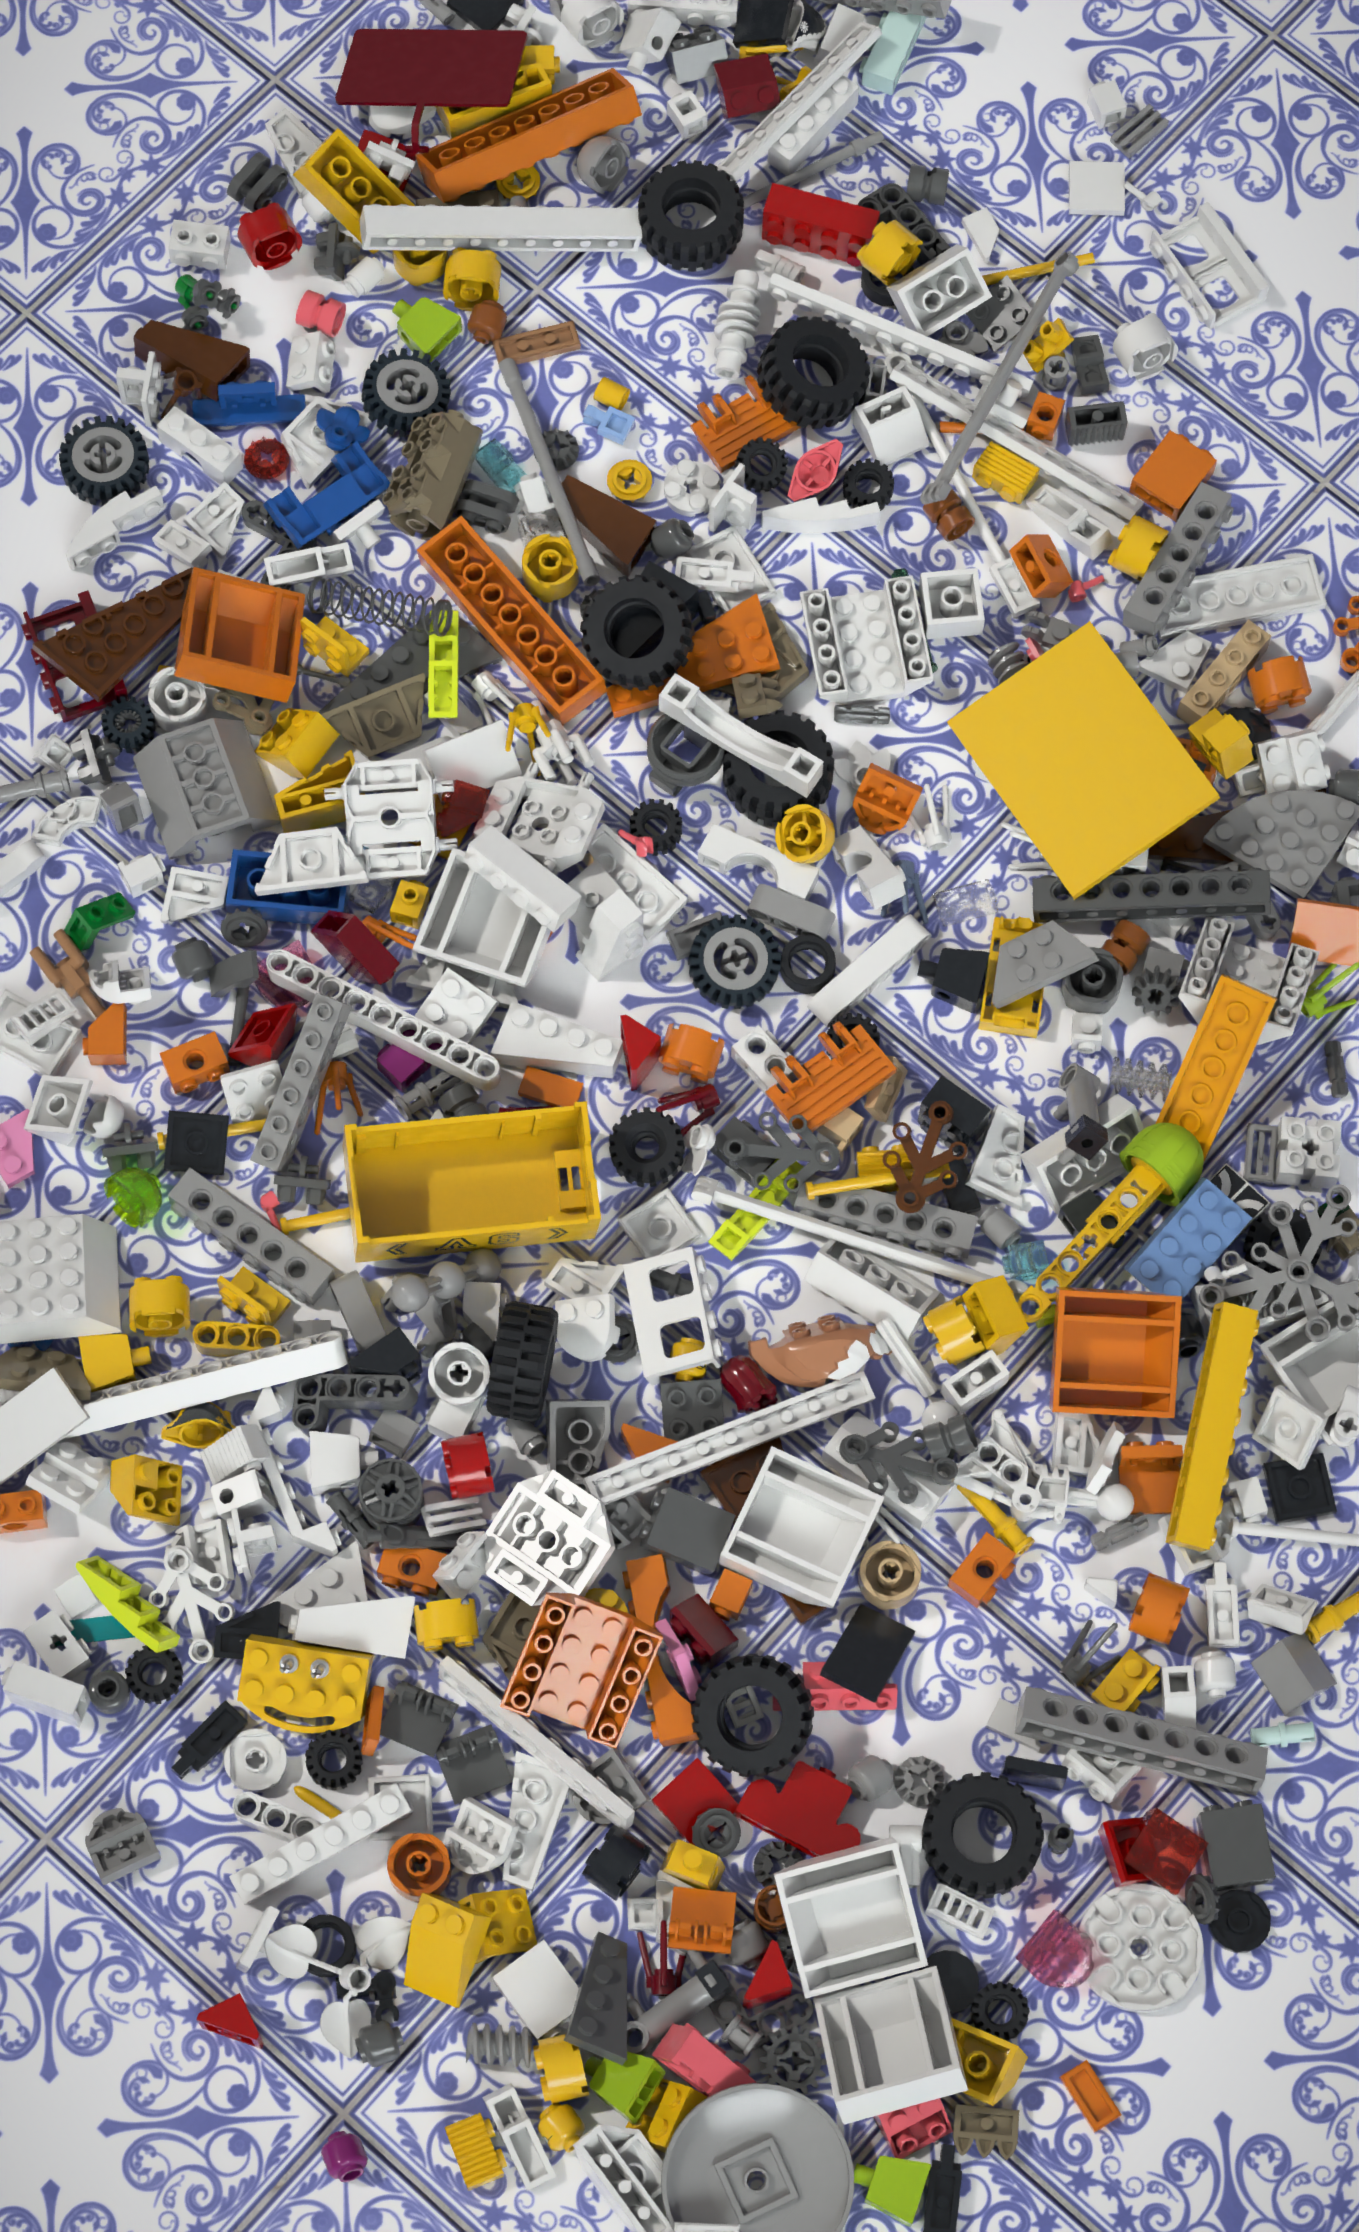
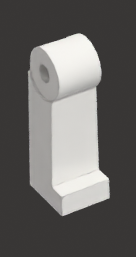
(19, 865)

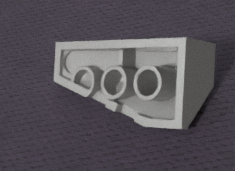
(576, 1436)

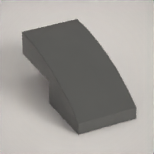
(1089, 364)
(234, 972)

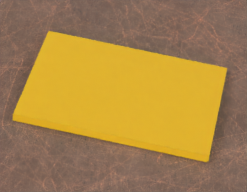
(1083, 760)

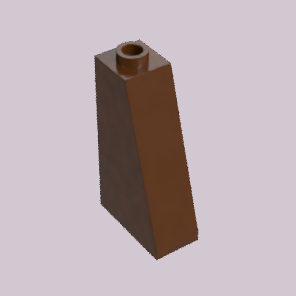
(208, 357)
(609, 525)

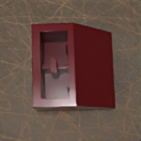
(702, 1631)

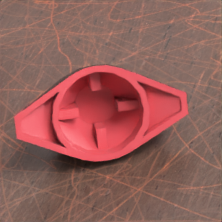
(816, 470)

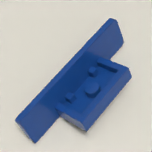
(248, 405)

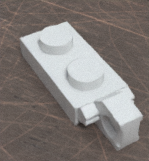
(714, 574)
(1222, 1609)

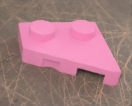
(16, 1150)
(680, 1658)

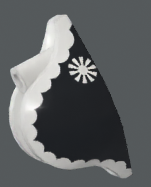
(805, 27)

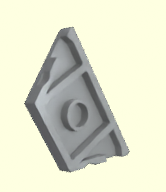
(1037, 961)

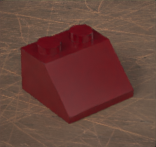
(746, 86)

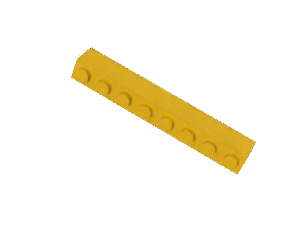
(1212, 1427)

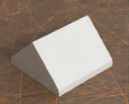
(58, 1107)

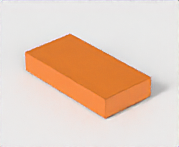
(549, 1088)
(372, 1721)
(1090, 2096)

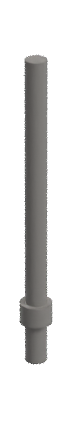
(856, 148)

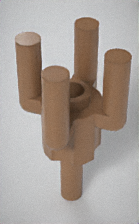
(70, 972)

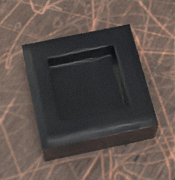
(705, 608)

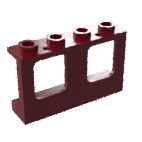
(74, 613)

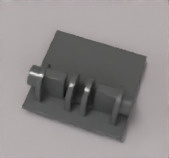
(1001, 315)
(691, 1407)
(417, 1718)
(473, 1764)

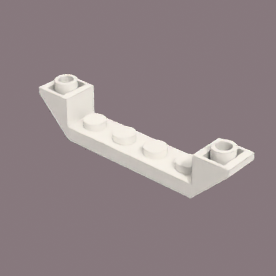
(317, 1537)

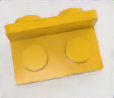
(1127, 1682)

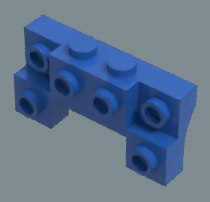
(342, 499)

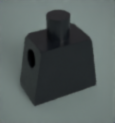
(956, 976)

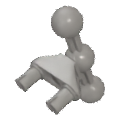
(434, 1294)

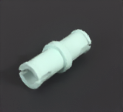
(1283, 1734)

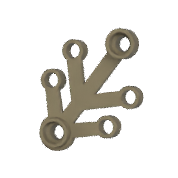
(248, 713)

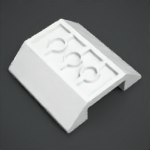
(867, 643)
(1272, 974)

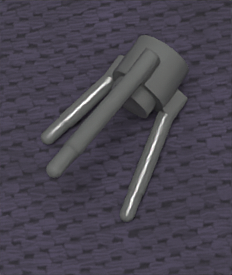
(1077, 1669)

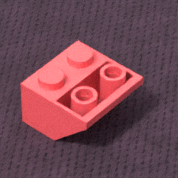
(914, 2127)

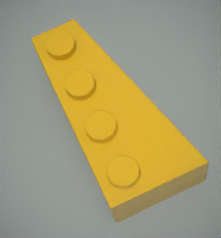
(530, 86)

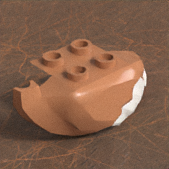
(818, 1351)

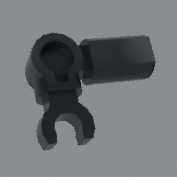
(384, 1991)

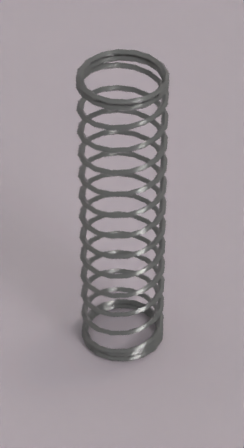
(436, 608)

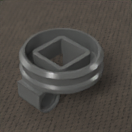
(671, 771)

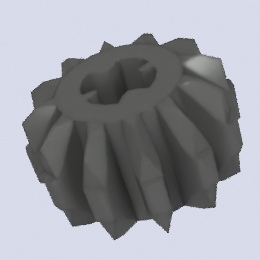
(1159, 981)

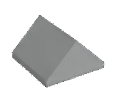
(1293, 1672)

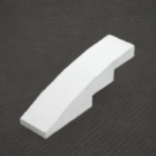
(808, 517)

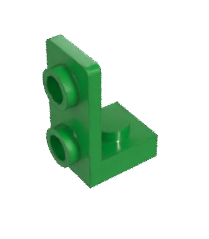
(95, 916)

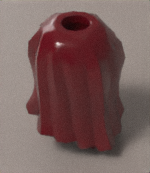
(747, 1384)

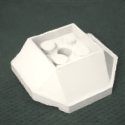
(528, 1520)

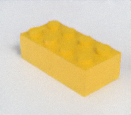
(346, 181)

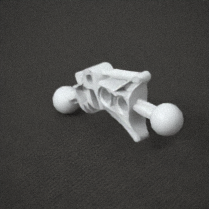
(1052, 1490)

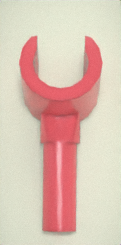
(1077, 588)
(643, 844)
(268, 1203)

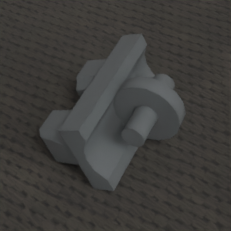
(338, 250)
(99, 754)
(145, 1151)
(315, 1187)

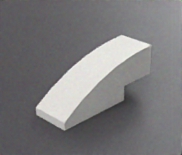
(1070, 521)
(309, 564)
(519, 2136)

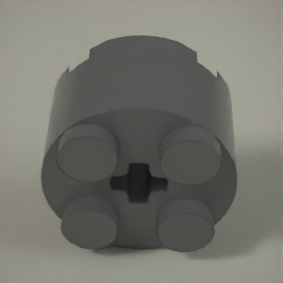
(1096, 996)

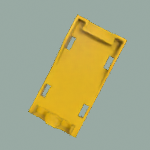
(1017, 1016)

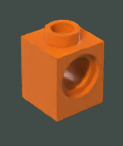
(1049, 407)
(730, 1595)

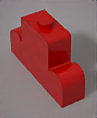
(803, 1811)

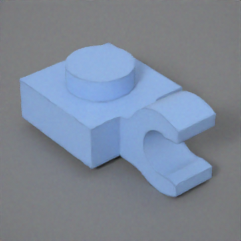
(612, 424)

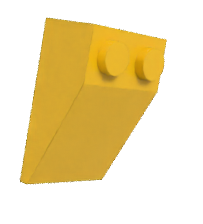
(443, 1947)

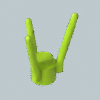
(1315, 998)

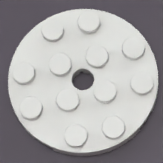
(1172, 1942)

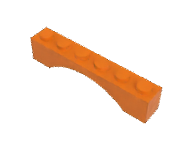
(650, 1588)

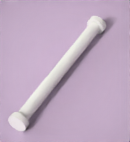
(1292, 1533)

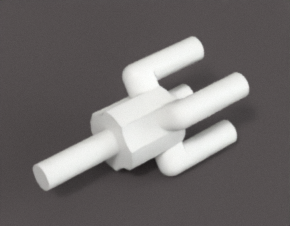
(559, 748)

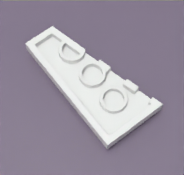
(536, 1807)

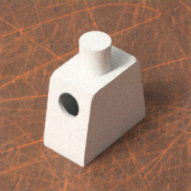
(647, 37)
(337, 1461)
(246, 1492)

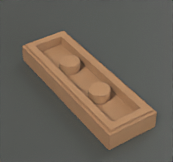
(538, 343)

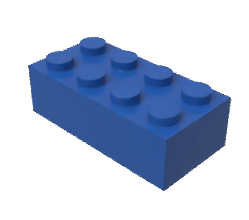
(292, 907)

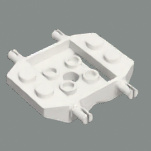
(567, 809)
(414, 822)

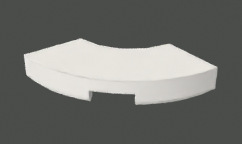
(66, 818)
(1104, 1458)

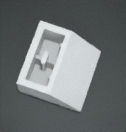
(891, 426)

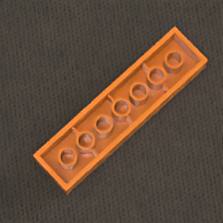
(529, 135)
(511, 620)

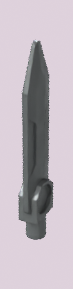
(405, 1536)

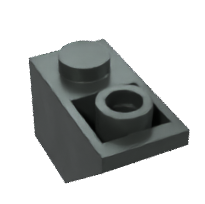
(1078, 1210)

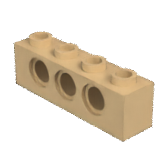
(1224, 673)

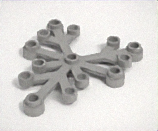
(1263, 1282)

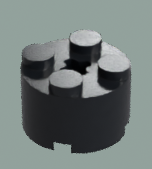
(616, 1863)

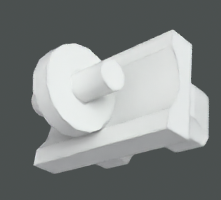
(522, 18)
(391, 160)

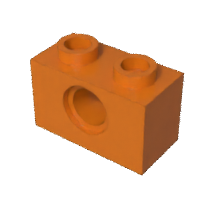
(1041, 566)
(203, 1049)
(22, 1511)
(987, 1553)
(421, 1584)

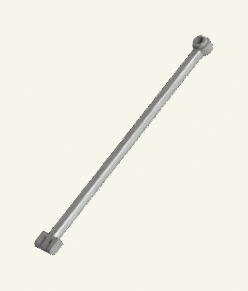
(1064, 266)

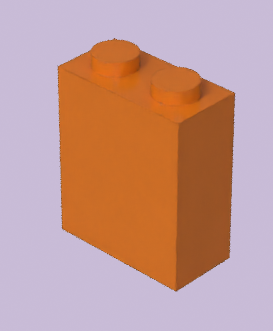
(1172, 475)

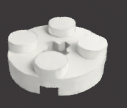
(690, 473)
(242, 1748)

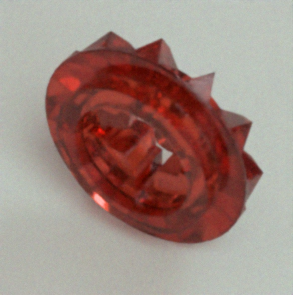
(265, 469)

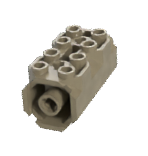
(438, 465)

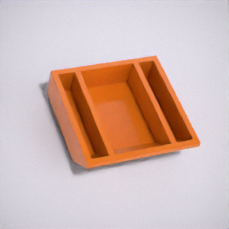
(240, 635)
(1115, 1352)

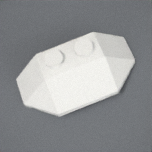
(626, 2175)

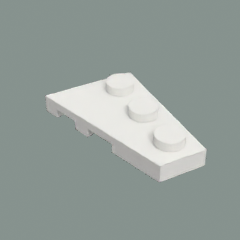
(292, 142)

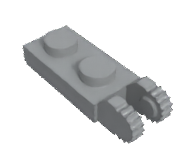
(1056, 629)

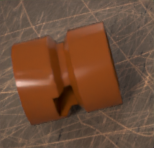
(951, 517)
(1126, 944)
(769, 1911)

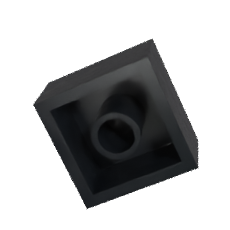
(969, 1116)

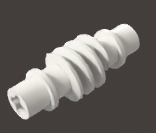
(737, 324)

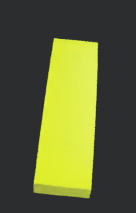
(444, 670)
(122, 1599)

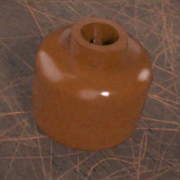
(487, 321)

